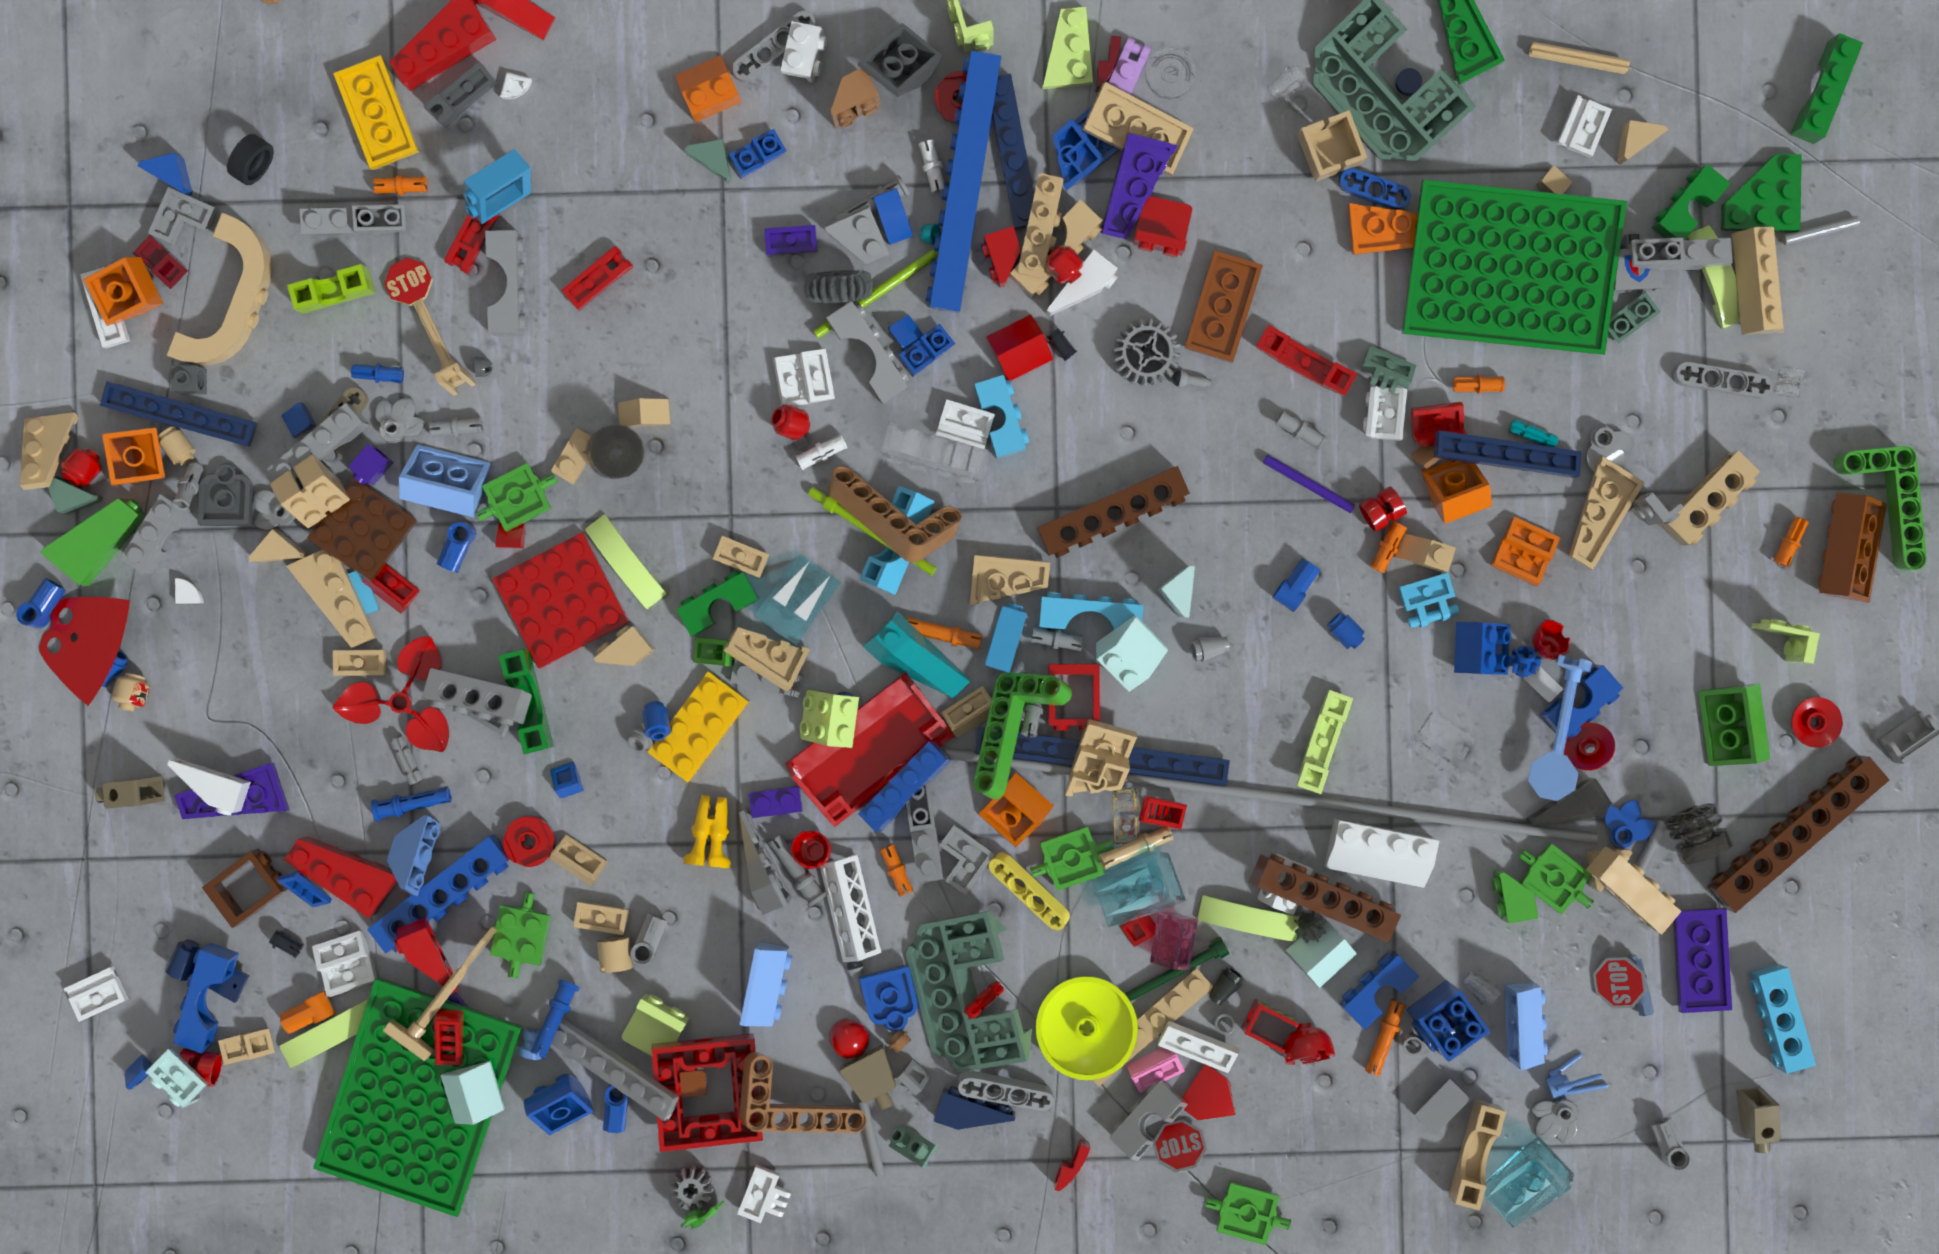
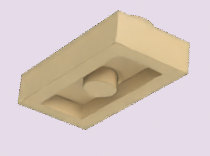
(572, 458)
(741, 556)
(359, 662)
(601, 918)

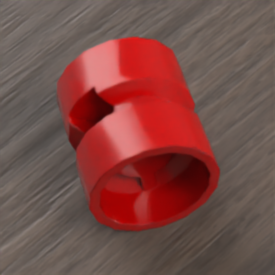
(1374, 512)
(206, 1065)

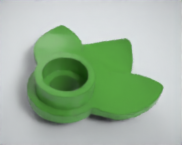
(698, 1217)

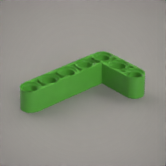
(1895, 498)
(1009, 724)

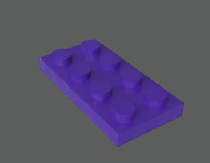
(1702, 960)

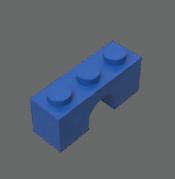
(1599, 689)
(1361, 1002)

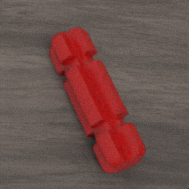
(984, 999)

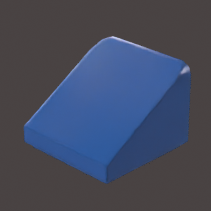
(905, 332)
(298, 419)
(566, 780)
(137, 1072)

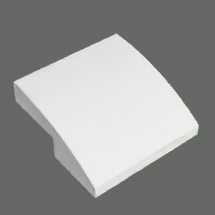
(804, 378)
(344, 963)

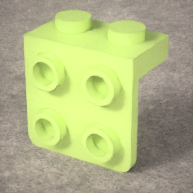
(975, 37)
(829, 718)
(654, 1024)

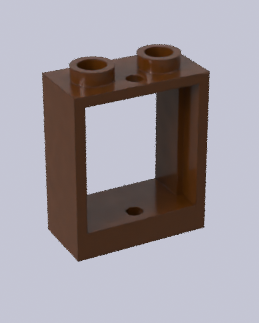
(224, 901)

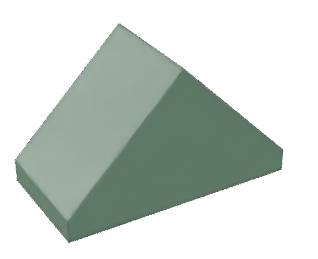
(711, 156)
(71, 498)

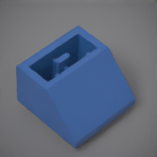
(1482, 648)

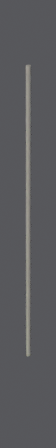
(1307, 800)

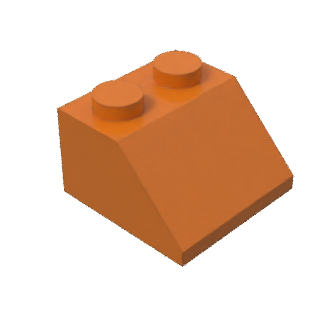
(708, 88)
(123, 290)
(133, 456)
(1457, 489)
(1017, 811)

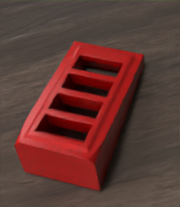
(1175, 816)
(448, 1021)

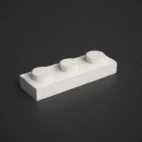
(108, 335)
(1198, 1046)

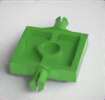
(516, 497)
(1071, 858)
(1555, 878)
(520, 934)
(1247, 1213)

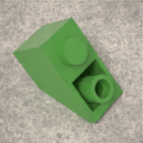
(1515, 900)

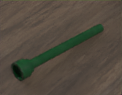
(1216, 950)

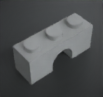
(145, 547)
(1131, 1133)

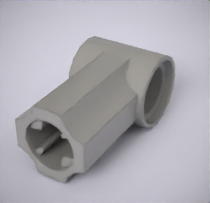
(650, 937)
(1669, 1142)

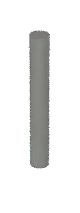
(1821, 230)
(1651, 845)
(872, 1140)

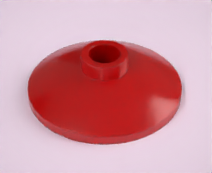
(1828, 722)
(1594, 736)

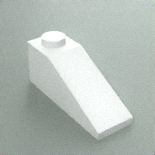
(1096, 275)
(214, 787)

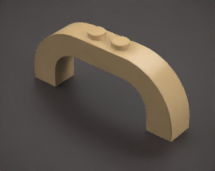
(245, 304)

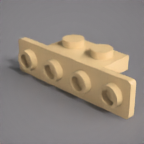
(1040, 226)

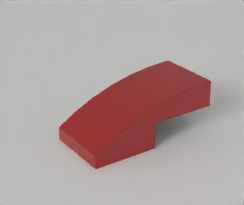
(1068, 1170)

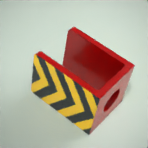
(1252, 1016)

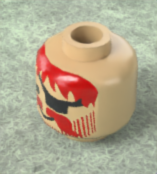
(130, 692)

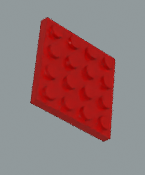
(561, 600)

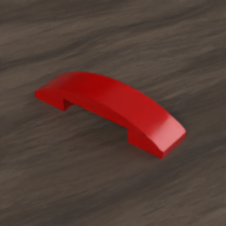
(1305, 361)

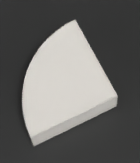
(514, 86)
(187, 592)

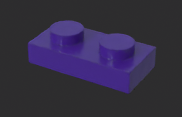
(790, 240)
(775, 802)

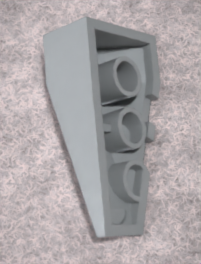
(765, 880)

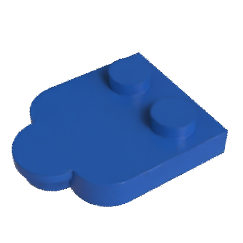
(890, 997)

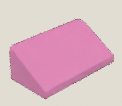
(1154, 1067)

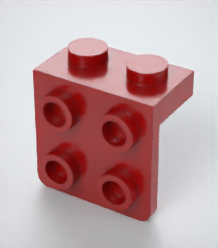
(1163, 226)

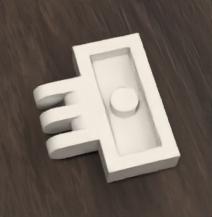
(763, 1195)

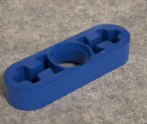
(1364, 194)

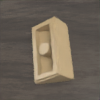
(968, 712)
(578, 860)

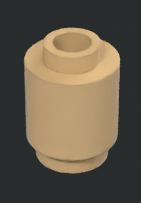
(176, 446)

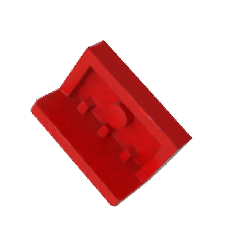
(1432, 418)

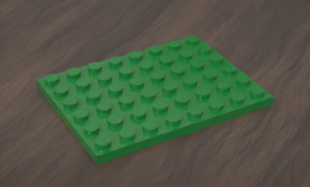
(1513, 267)
(392, 1110)

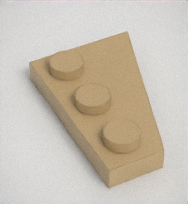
(42, 447)
(1006, 576)
(769, 658)

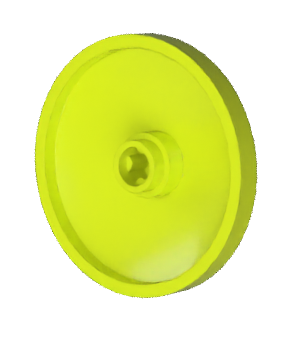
(1087, 1028)

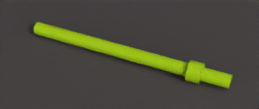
(887, 285)
(834, 507)

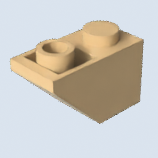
(627, 649)

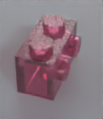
(1173, 941)

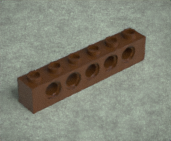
(1171, 480)
(1380, 925)

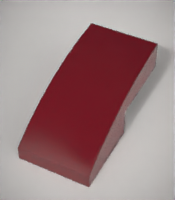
(1106, 68)
(161, 261)

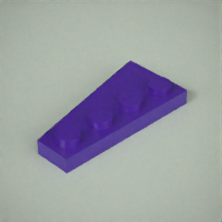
(1137, 173)
(263, 796)

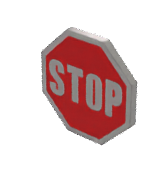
(1620, 982)
(1179, 1146)

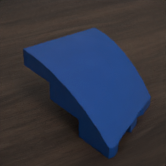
(1079, 151)

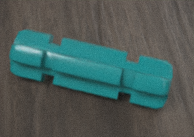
(1533, 433)

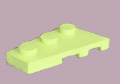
(1070, 52)

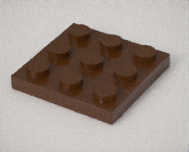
(362, 531)

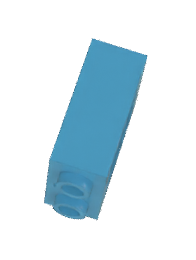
(497, 186)
(1006, 637)

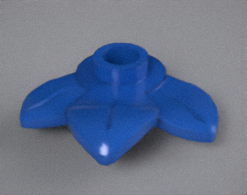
(1627, 820)

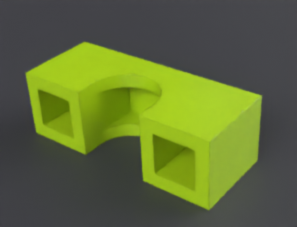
(345, 286)

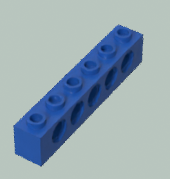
(490, 850)

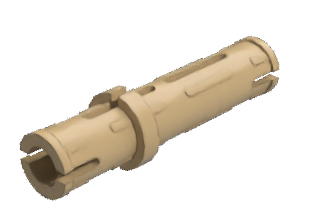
(1145, 843)

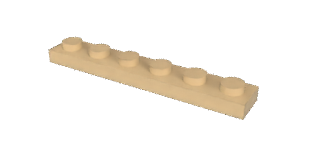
(1168, 1008)

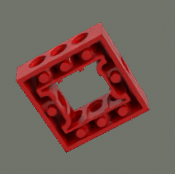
(708, 1129)

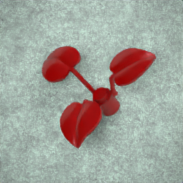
(425, 731)

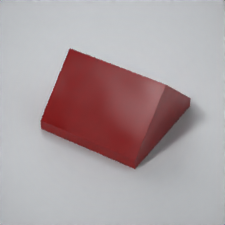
(1020, 347)

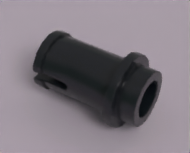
(1061, 344)
(285, 942)

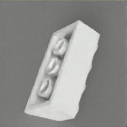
(1381, 853)

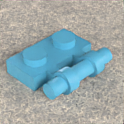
(1427, 592)

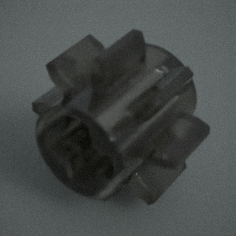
(1310, 926)

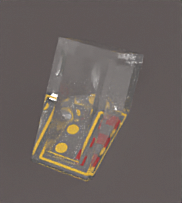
(1125, 815)

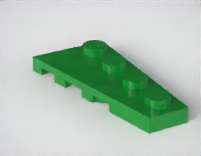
(1468, 39)

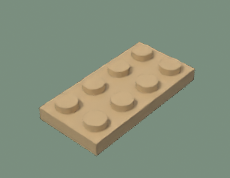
(1119, 112)

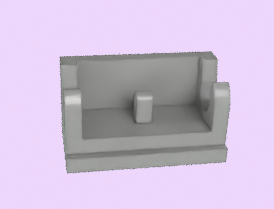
(1910, 737)
(1442, 1106)

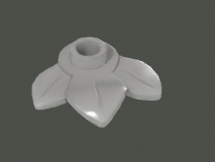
(398, 415)
(1612, 448)
(270, 511)
(1553, 1123)

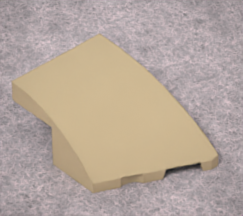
(1101, 759)

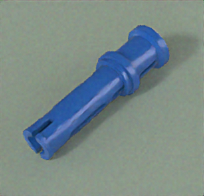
(399, 805)
(559, 1005)

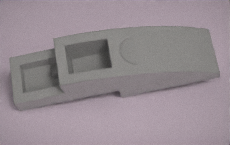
(354, 221)
(1680, 253)
(924, 836)

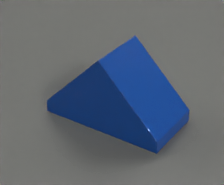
(170, 169)

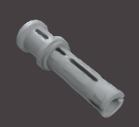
(898, 183)
(804, 881)

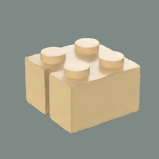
(1334, 147)
(320, 492)

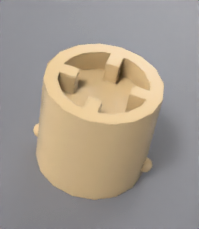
(614, 954)

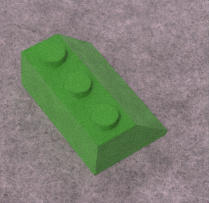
(1734, 725)

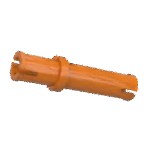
(948, 634)
(1385, 1037)

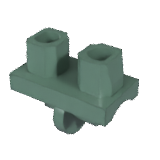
(912, 1145)

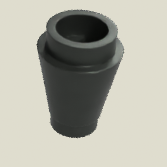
(1226, 984)

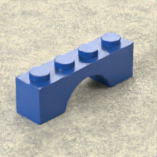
(904, 785)
(196, 1025)

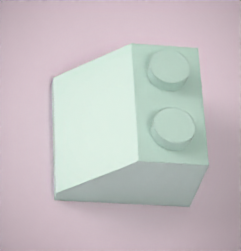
(1131, 652)

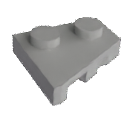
(859, 235)

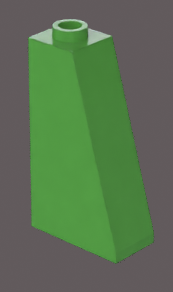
(94, 542)

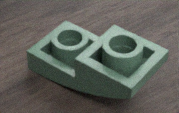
(1632, 317)

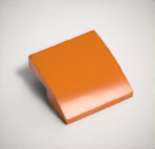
(1525, 551)

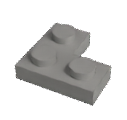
(180, 209)
(972, 858)

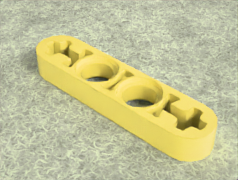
(1031, 889)

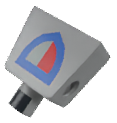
(1635, 279)

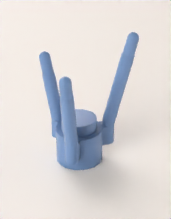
(1560, 1086)

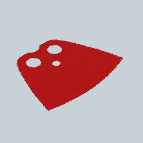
(87, 661)

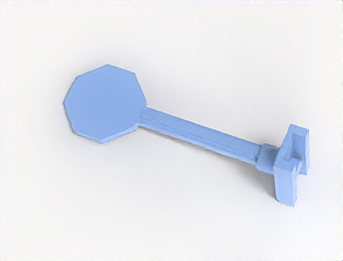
(1553, 773)

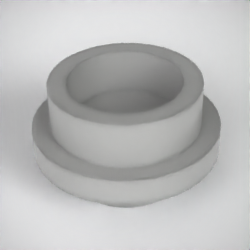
(639, 741)

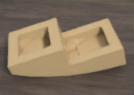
(246, 1046)

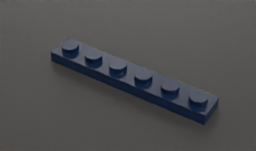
(1013, 151)
(178, 414)
(1507, 454)

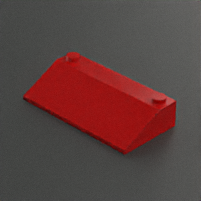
(886, 737)

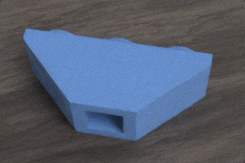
(412, 853)

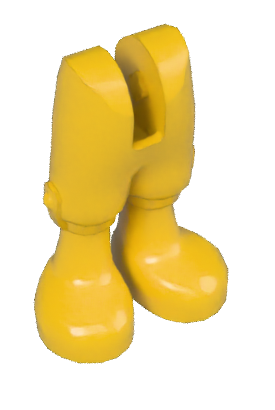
(710, 825)

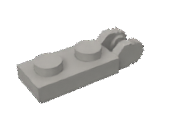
(747, 677)

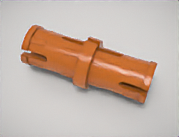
(400, 185)
(1388, 547)
(896, 870)

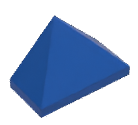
(305, 888)

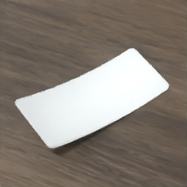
(1544, 684)

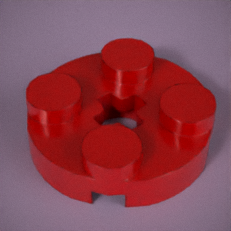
(946, 91)
(536, 828)

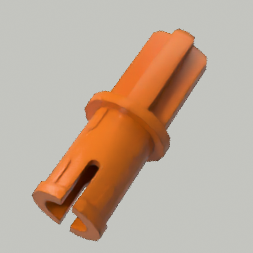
(1478, 384)
(1791, 542)

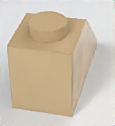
(1425, 553)

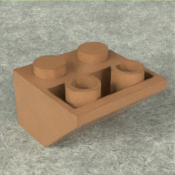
(854, 98)

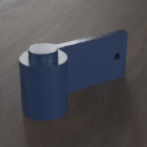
(181, 966)

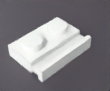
(1584, 126)
(965, 424)
(96, 994)

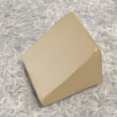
(1554, 181)

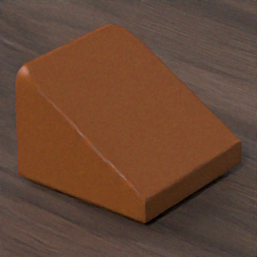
(693, 1083)

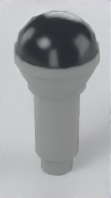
(1181, 378)
(855, 970)

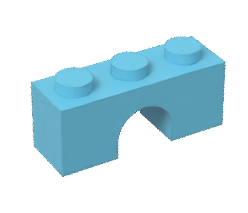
(996, 394)

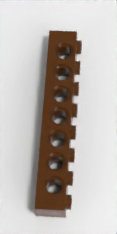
(1869, 780)

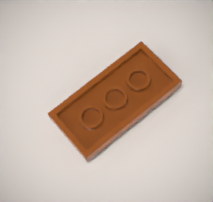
(1223, 306)

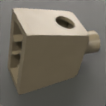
(127, 794)
(871, 1076)
(1759, 1117)

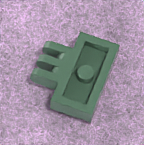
(1387, 369)

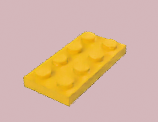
(376, 112)
(699, 726)

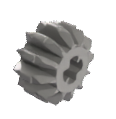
(682, 1183)

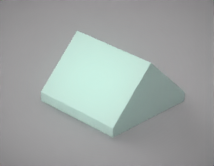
(1178, 591)
(1322, 958)
(473, 1093)

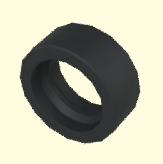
(250, 159)

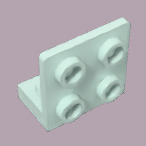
(176, 1079)

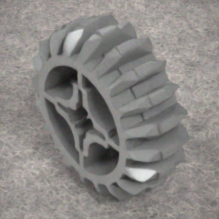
(1157, 356)

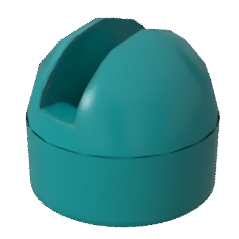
(929, 233)

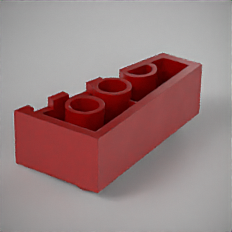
(443, 42)
(344, 874)

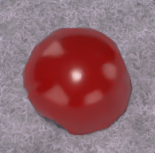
(1549, 640)
(811, 849)
(849, 1038)

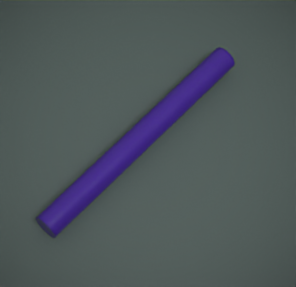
(1308, 483)

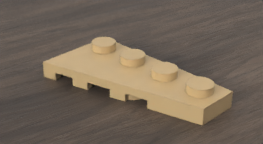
(335, 595)

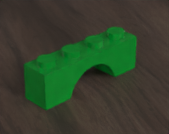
(1835, 71)
(520, 674)

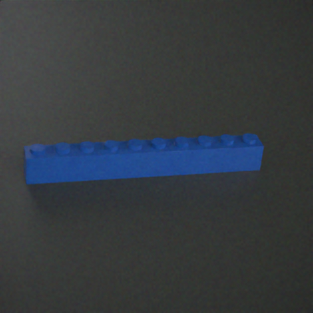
(965, 181)

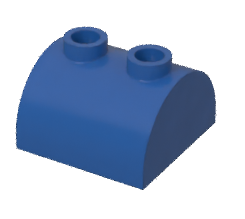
(558, 1104)

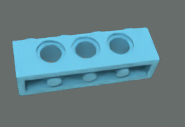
(1799, 1053)

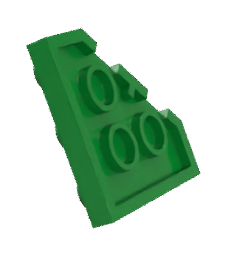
(1767, 198)

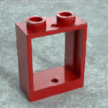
(1076, 669)

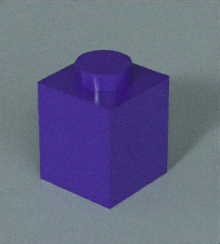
(370, 465)

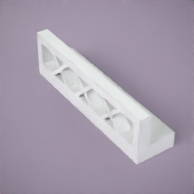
(845, 910)

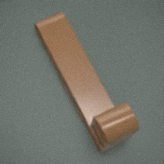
(887, 522)
(791, 1112)

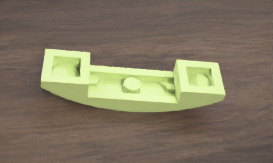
(1721, 284)
(625, 562)
(1323, 741)
(1247, 918)
(323, 1036)

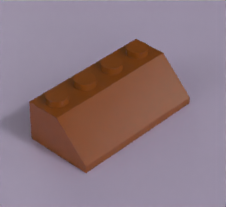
(1852, 547)

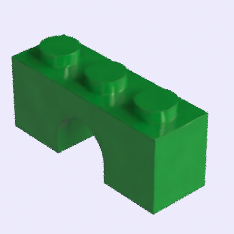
(1703, 186)
(697, 612)

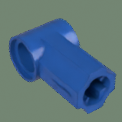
(455, 548)
(1292, 591)
(42, 603)
(615, 1112)

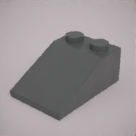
(901, 61)

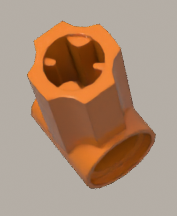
(311, 1011)

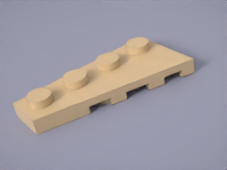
(1604, 509)

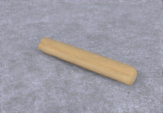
(1579, 57)

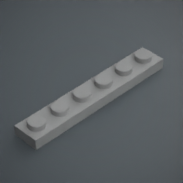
(615, 1070)

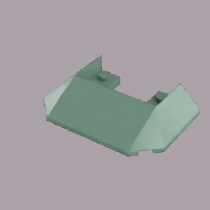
(1380, 114)
(945, 986)

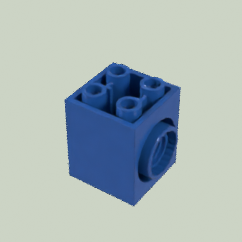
(1447, 1021)

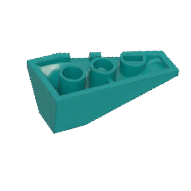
(907, 650)

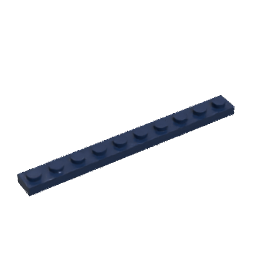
(1140, 760)

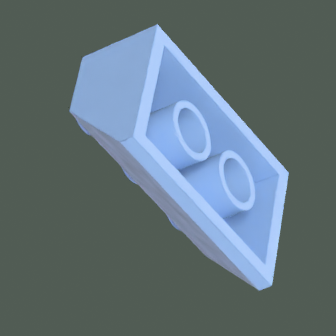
(444, 480)
(765, 985)
(1525, 1024)

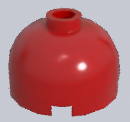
(1308, 1045)

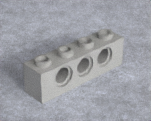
(442, 683)

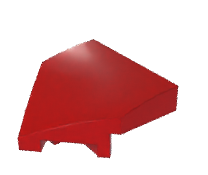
(1209, 1095)

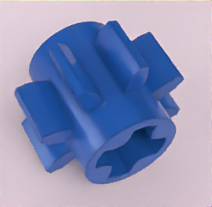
(1524, 661)

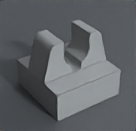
(913, 1077)

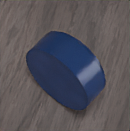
(1408, 81)

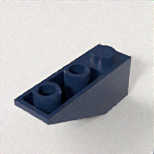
(966, 1112)

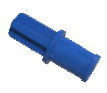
(378, 373)

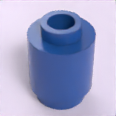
(1346, 631)
(656, 721)

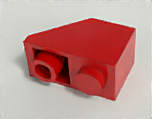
(1003, 251)

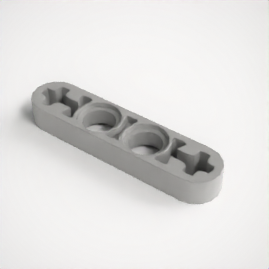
(769, 42)
(1722, 383)
(1007, 1086)

